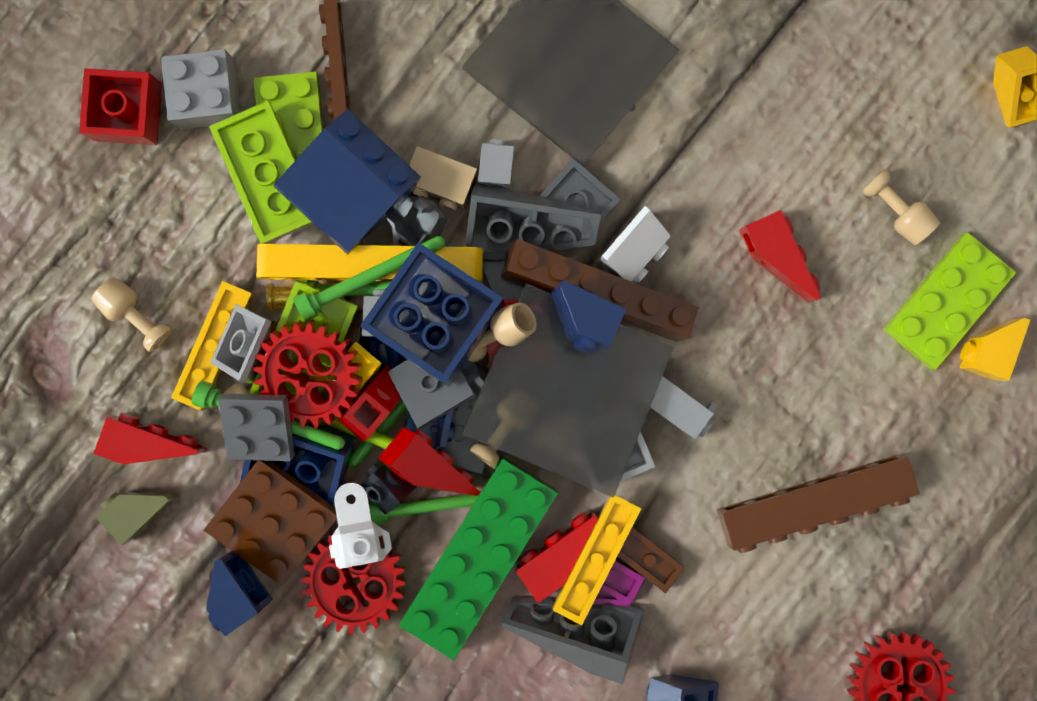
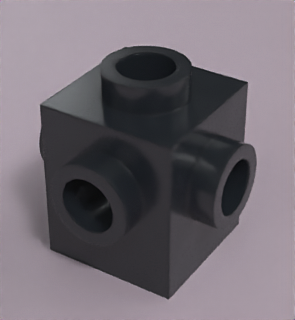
(385, 487)

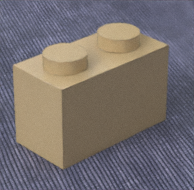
(443, 179)

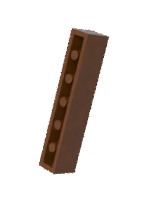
(643, 306)
(818, 502)

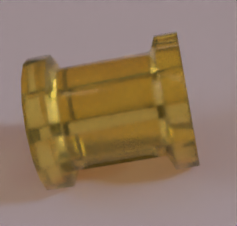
(277, 296)

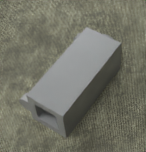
(682, 410)

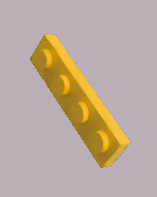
(198, 364)
(596, 559)

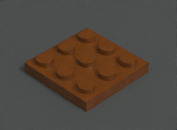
(272, 521)

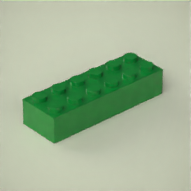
(478, 558)

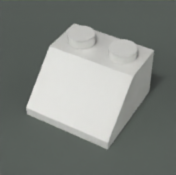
(636, 247)

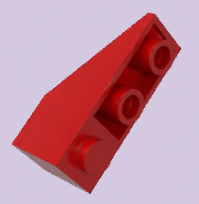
(775, 249)
(372, 406)
(132, 442)
(419, 464)
(552, 564)

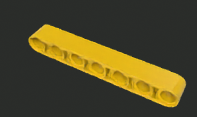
(333, 264)

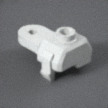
(357, 536)

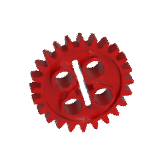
(308, 345)
(327, 593)
(928, 685)

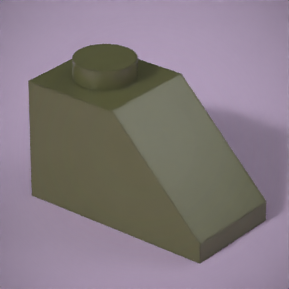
(132, 512)

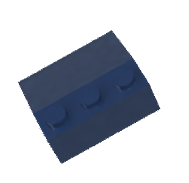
(347, 181)
(433, 314)
(316, 465)

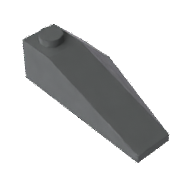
(504, 215)
(598, 646)

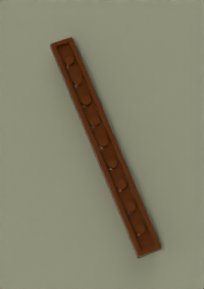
(337, 76)

